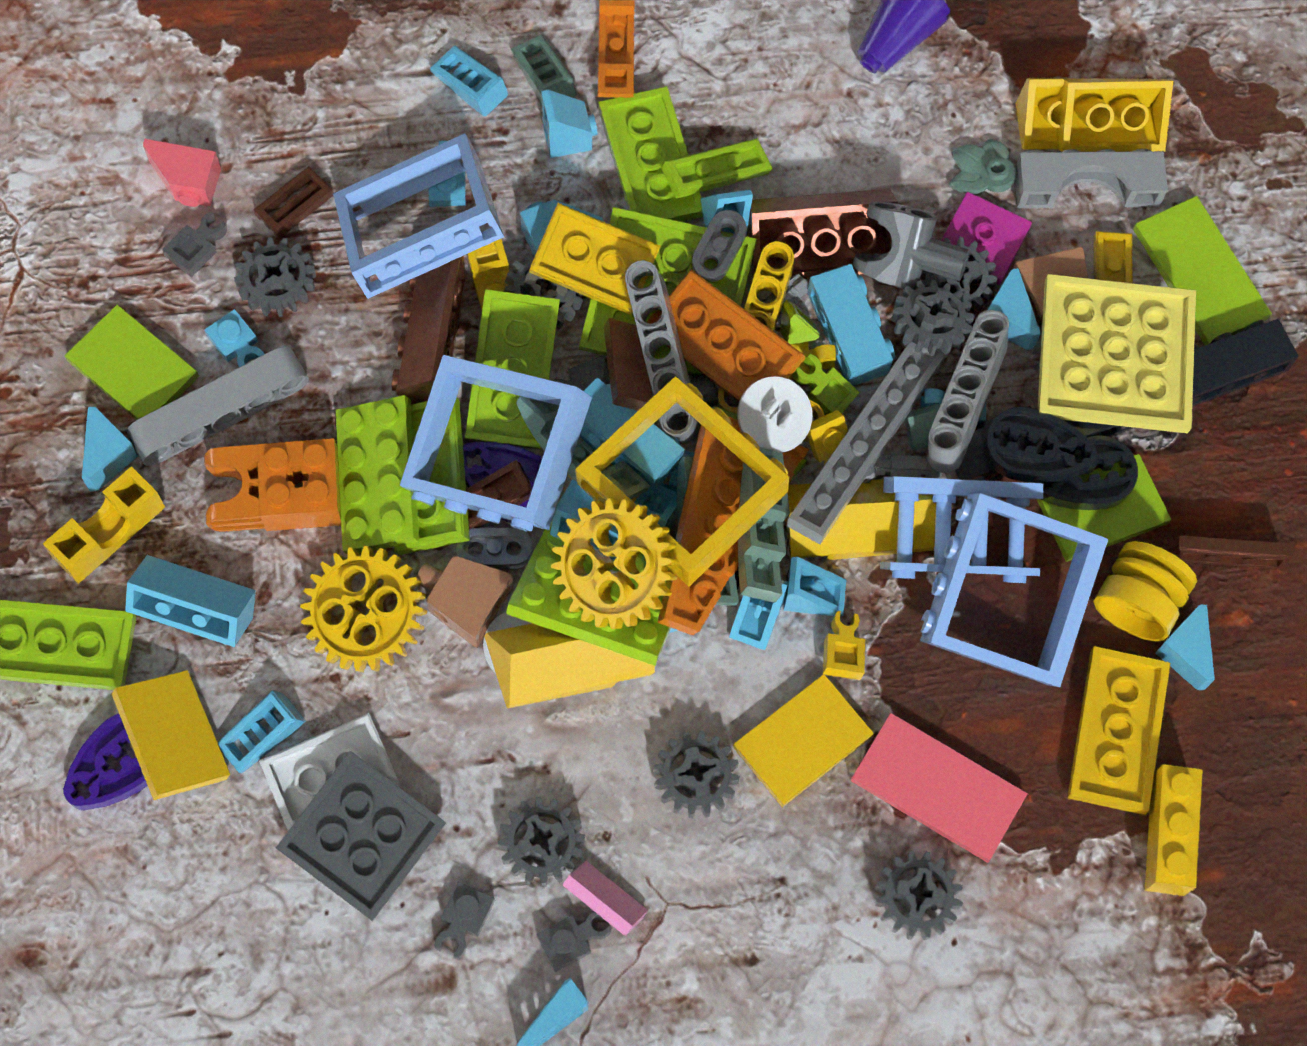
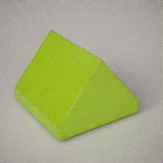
(796, 325)

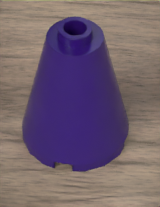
(899, 29)

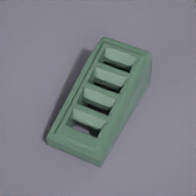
(560, 83)

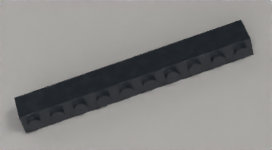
(1218, 369)

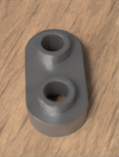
(717, 247)
(495, 545)

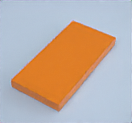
(726, 339)

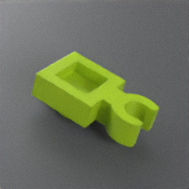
(828, 388)

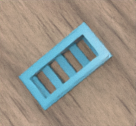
(485, 95)
(269, 741)
(559, 1012)

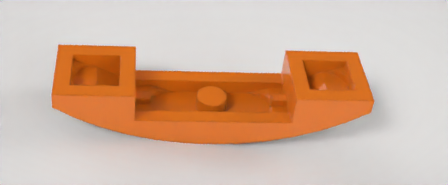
(616, 48)

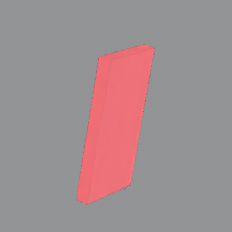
(939, 787)

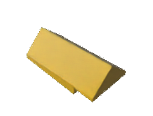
(1094, 114)
(865, 526)
(548, 665)

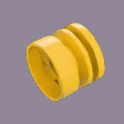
(1145, 591)

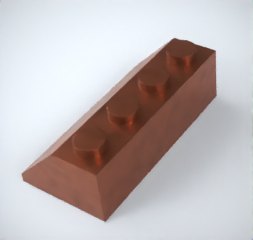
(819, 229)
(430, 330)

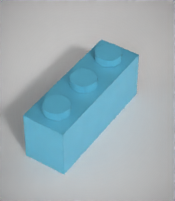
(851, 324)
(651, 455)
(190, 600)

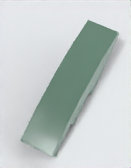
(763, 543)

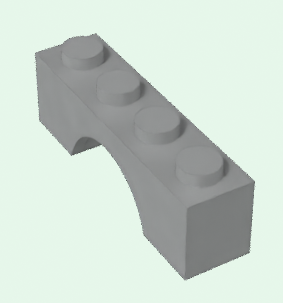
(1133, 177)

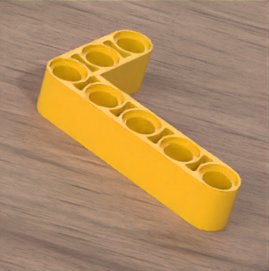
(777, 282)

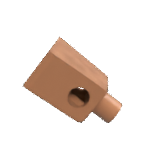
(1035, 271)
(466, 595)

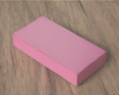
(605, 897)

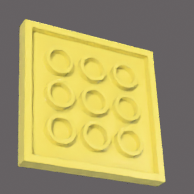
(1117, 353)

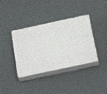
(303, 769)

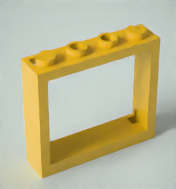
(718, 424)

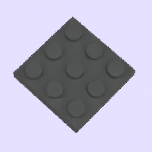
(361, 835)

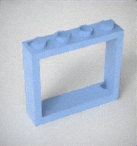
(432, 245)
(555, 462)
(1069, 608)

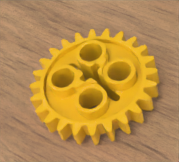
(336, 590)
(592, 590)

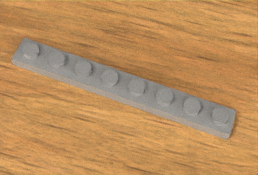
(864, 443)

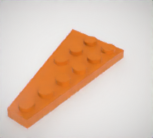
(708, 502)

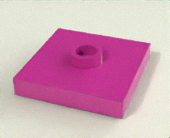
(992, 228)

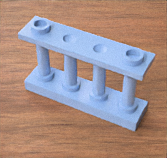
(944, 494)

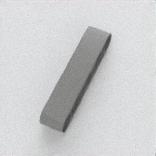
(656, 335)
(968, 391)
(217, 405)

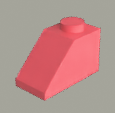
(185, 170)

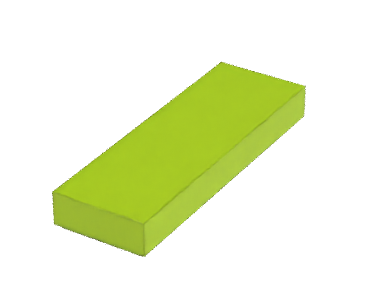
(716, 168)

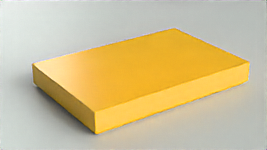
(590, 257)
(170, 734)
(803, 740)

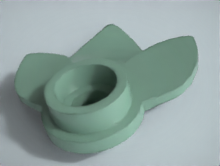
(983, 168)

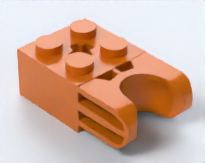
(268, 484)

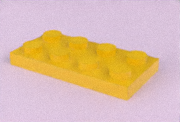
(1119, 730)

